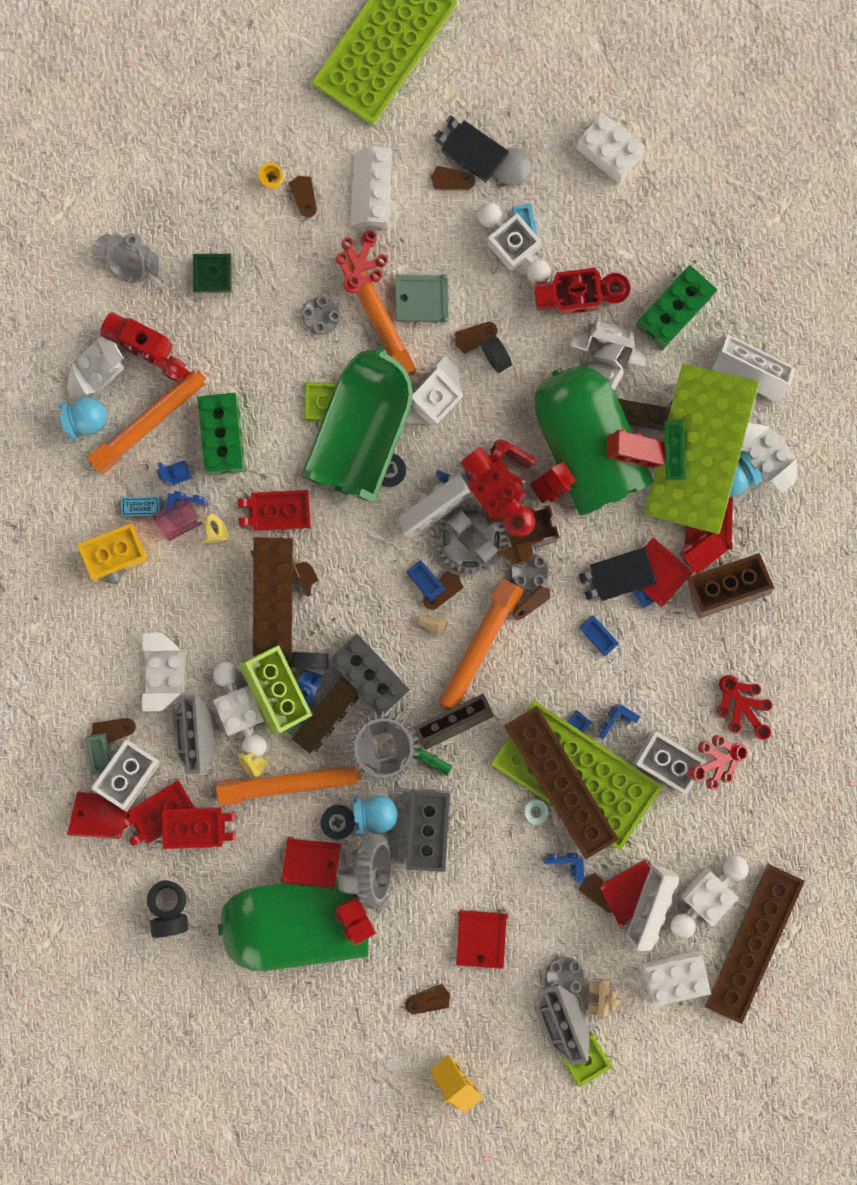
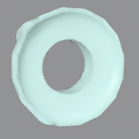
(543, 812)

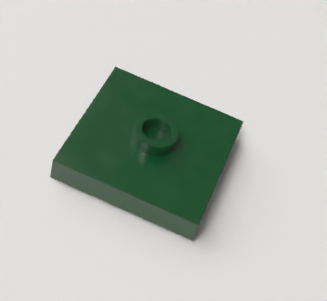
(212, 273)

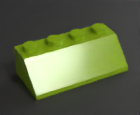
(275, 690)

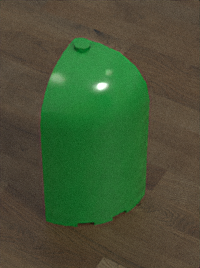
(373, 407)
(576, 416)
(286, 927)

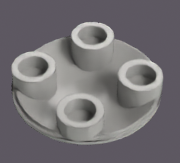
(514, 167)
(321, 315)
(530, 574)
(566, 973)

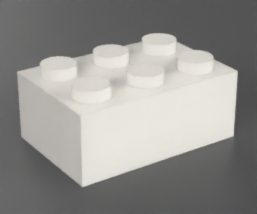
(610, 148)
(667, 761)
(126, 775)
(676, 978)

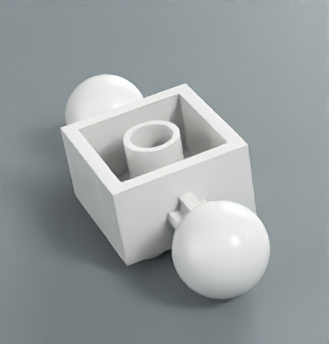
(514, 243)
(239, 710)
(709, 897)

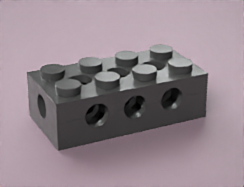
(356, 677)
(437, 839)

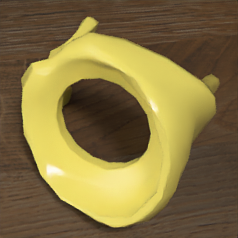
(212, 537)
(252, 766)

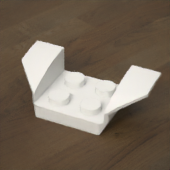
(610, 333)
(606, 363)
(94, 369)
(436, 394)
(770, 456)
(163, 672)

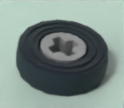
(399, 472)
(345, 829)

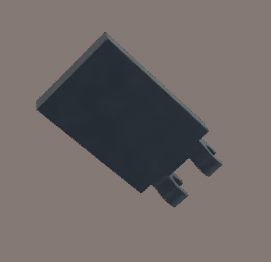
(471, 149)
(619, 575)

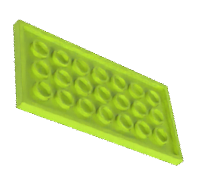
(380, 53)
(716, 423)
(615, 784)

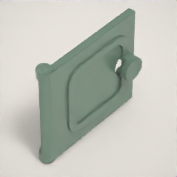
(425, 298)

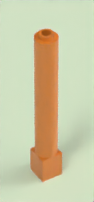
(382, 323)
(109, 453)
(505, 599)
(237, 790)

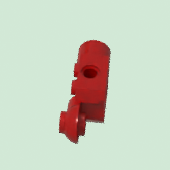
(580, 291)
(145, 341)
(498, 492)

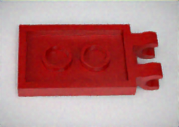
(277, 510)
(148, 814)
(196, 827)

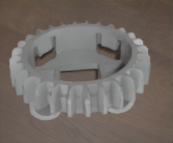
(457, 552)
(389, 765)
(359, 879)

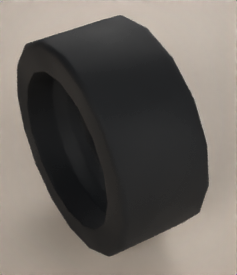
(496, 353)
(309, 660)
(152, 894)
(169, 927)

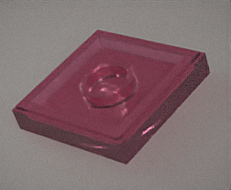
(177, 519)

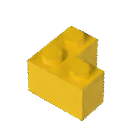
(455, 1085)

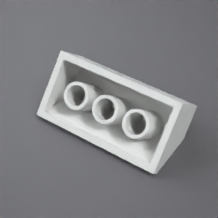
(371, 188)
(749, 362)
(436, 505)
(652, 908)

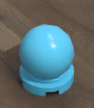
(83, 416)
(744, 475)
(375, 814)

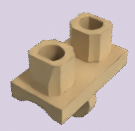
(601, 1008)

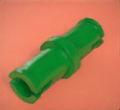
(433, 761)

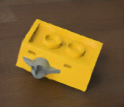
(113, 553)

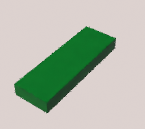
(675, 450)

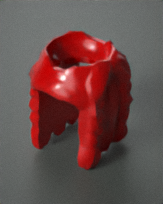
(503, 447)

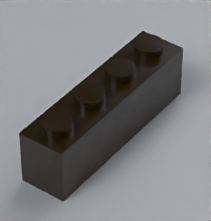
(645, 414)
(325, 715)
(454, 721)

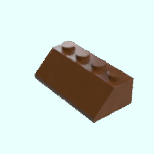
(729, 585)

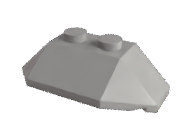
(193, 734)
(564, 1024)

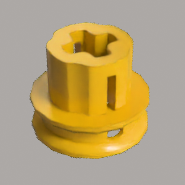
(267, 171)

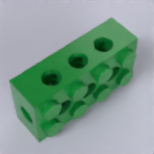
(688, 281)
(210, 427)

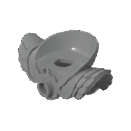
(128, 257)

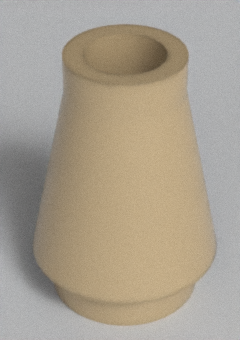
(433, 624)

